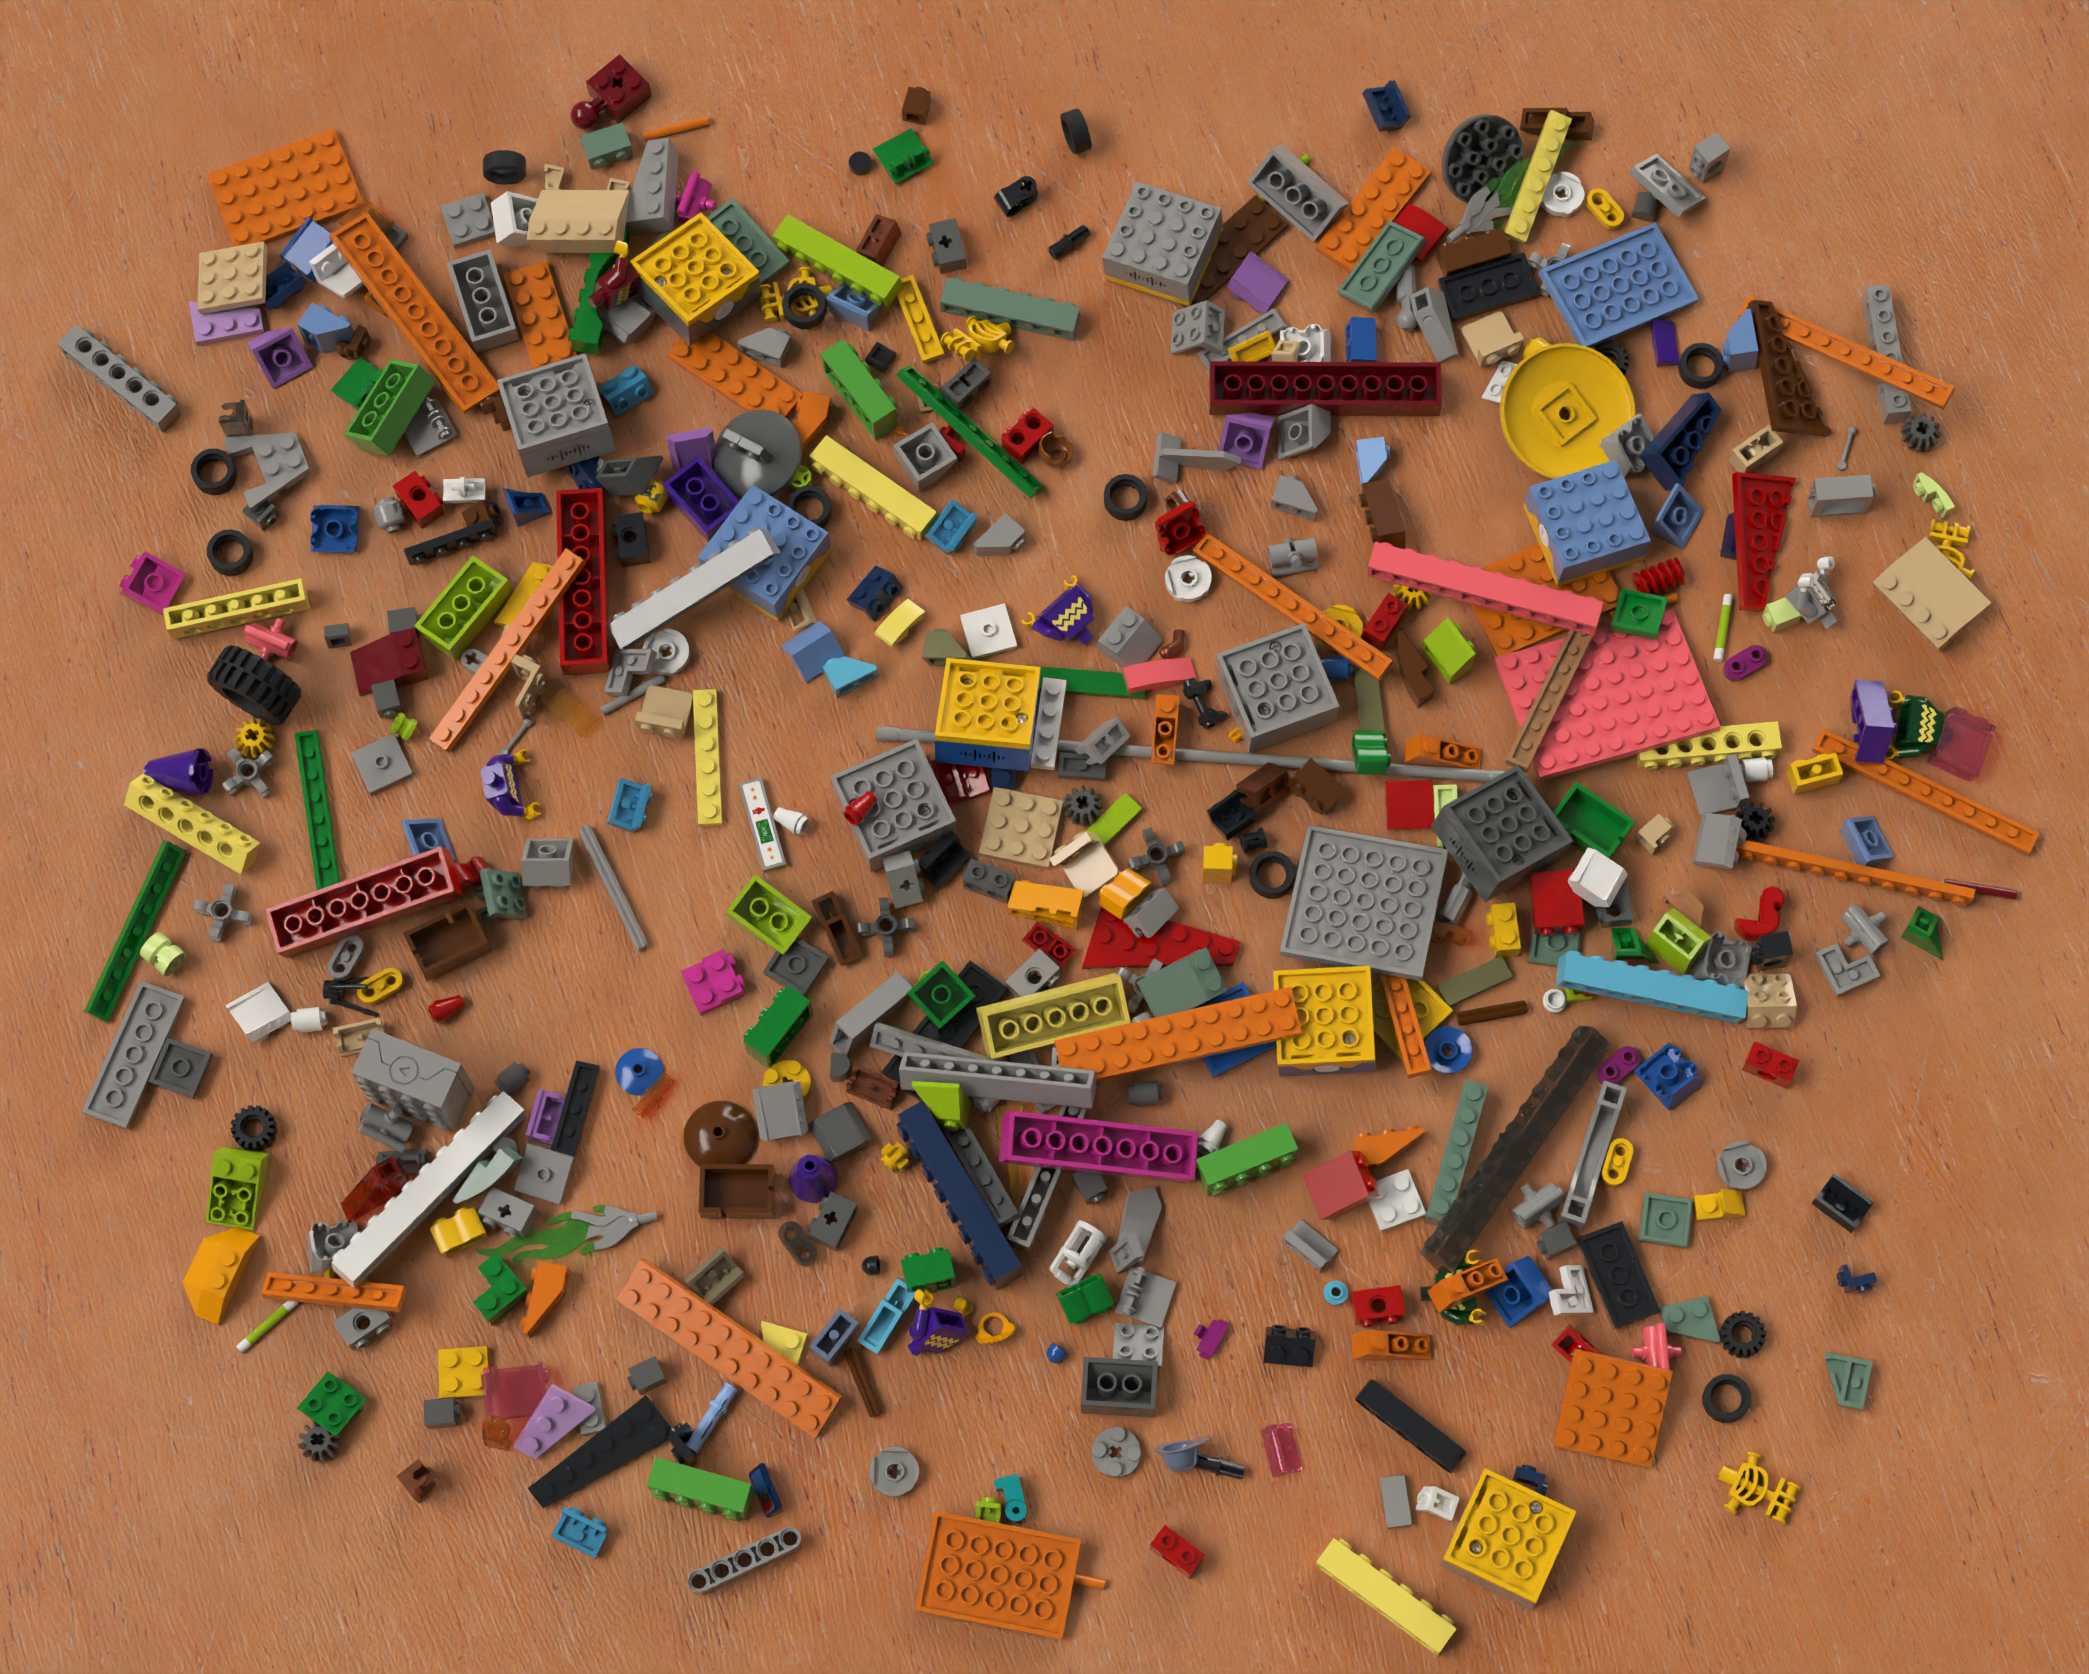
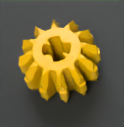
(1415, 598)
(256, 729)

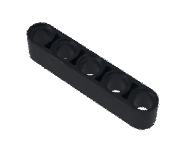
(1410, 1426)

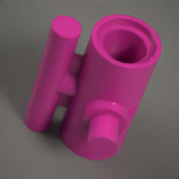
(694, 198)

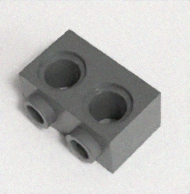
(967, 384)
(988, 881)
(1622, 905)

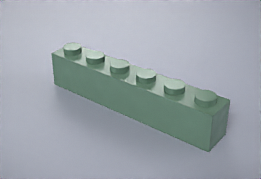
(1016, 309)
(1456, 1151)

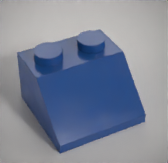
(1522, 1292)

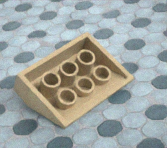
(578, 221)
(1931, 593)

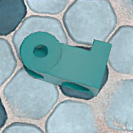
(1016, 1507)

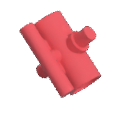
(271, 640)
(1655, 1347)

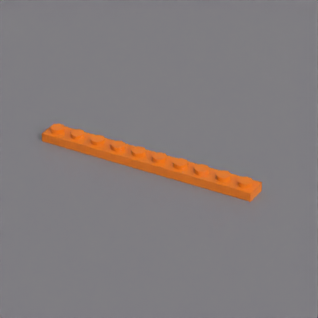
(1862, 359)
(1293, 606)
(511, 643)
(1930, 794)
(1862, 874)

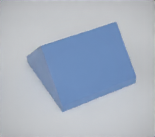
(852, 307)
(1677, 517)
(812, 650)
(426, 835)
(1866, 841)

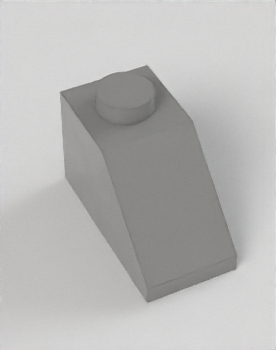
(767, 346)
(1293, 498)
(1001, 538)

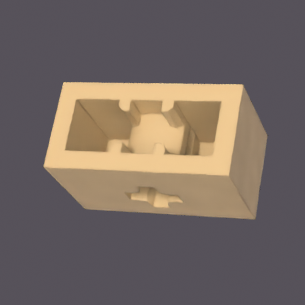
(1756, 450)

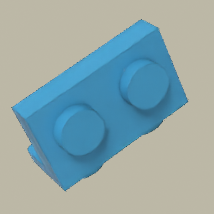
(626, 390)
(950, 527)
(629, 805)
(580, 1532)

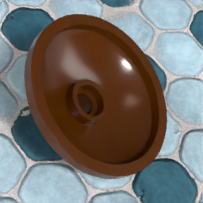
(732, 1146)

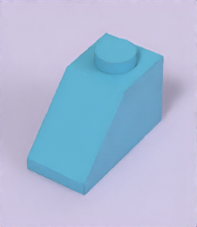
(847, 674)

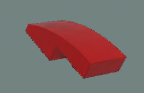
(1053, 946)

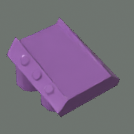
(1257, 283)
(689, 445)

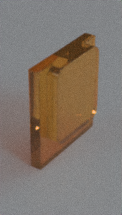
(364, 205)

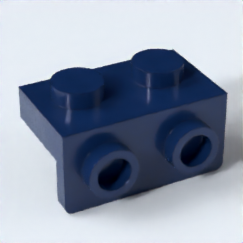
(1387, 106)
(281, 284)
(585, 472)
(875, 592)

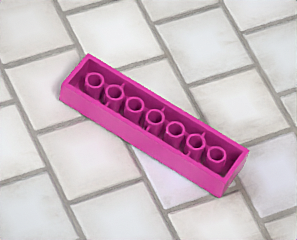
(1098, 1147)

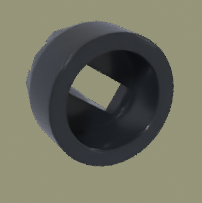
(871, 1265)

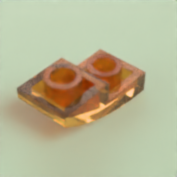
(1457, 934)
(496, 1433)

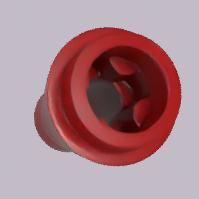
(859, 809)
(445, 1008)

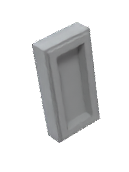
(1395, 1501)

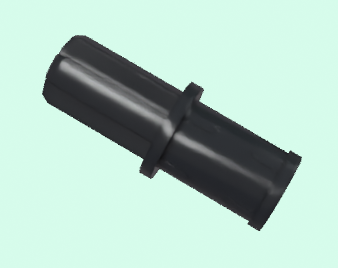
(1068, 242)
(1220, 1466)

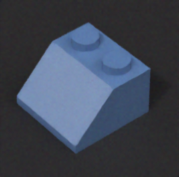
(1741, 346)

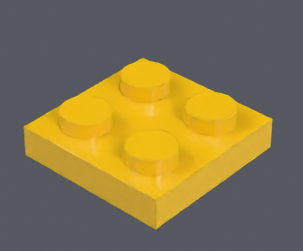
(461, 1371)

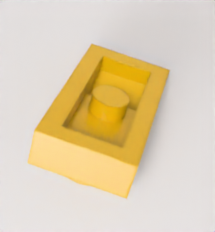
(1719, 1205)

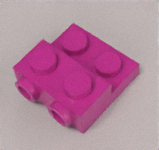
(151, 582)
(713, 982)

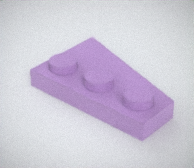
(225, 324)
(551, 1421)

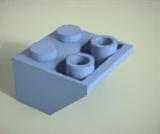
(322, 328)

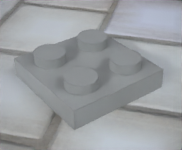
(468, 220)

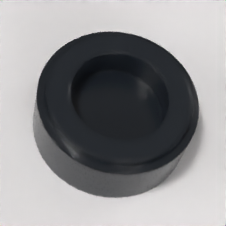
(860, 163)

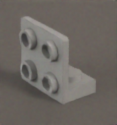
(1198, 326)
(1719, 786)

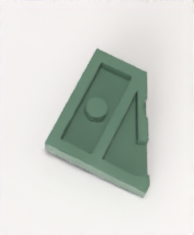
(1691, 1319)
(1849, 1379)

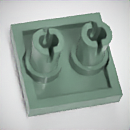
(502, 895)

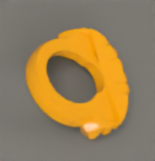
(985, 1338)

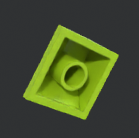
(945, 1102)

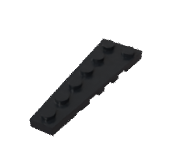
(615, 1444)

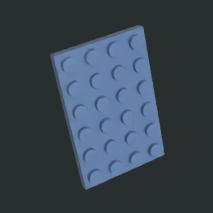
(1618, 286)

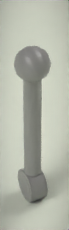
(1841, 465)
(526, 723)

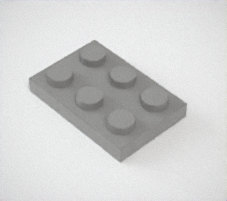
(1667, 185)

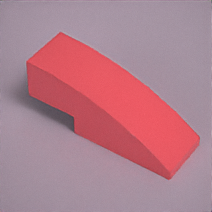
(1157, 674)

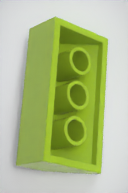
(464, 608)

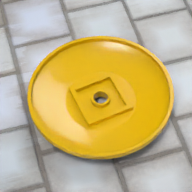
(1569, 379)

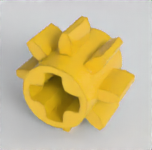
(895, 1157)

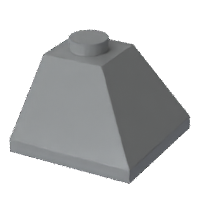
(1302, 430)

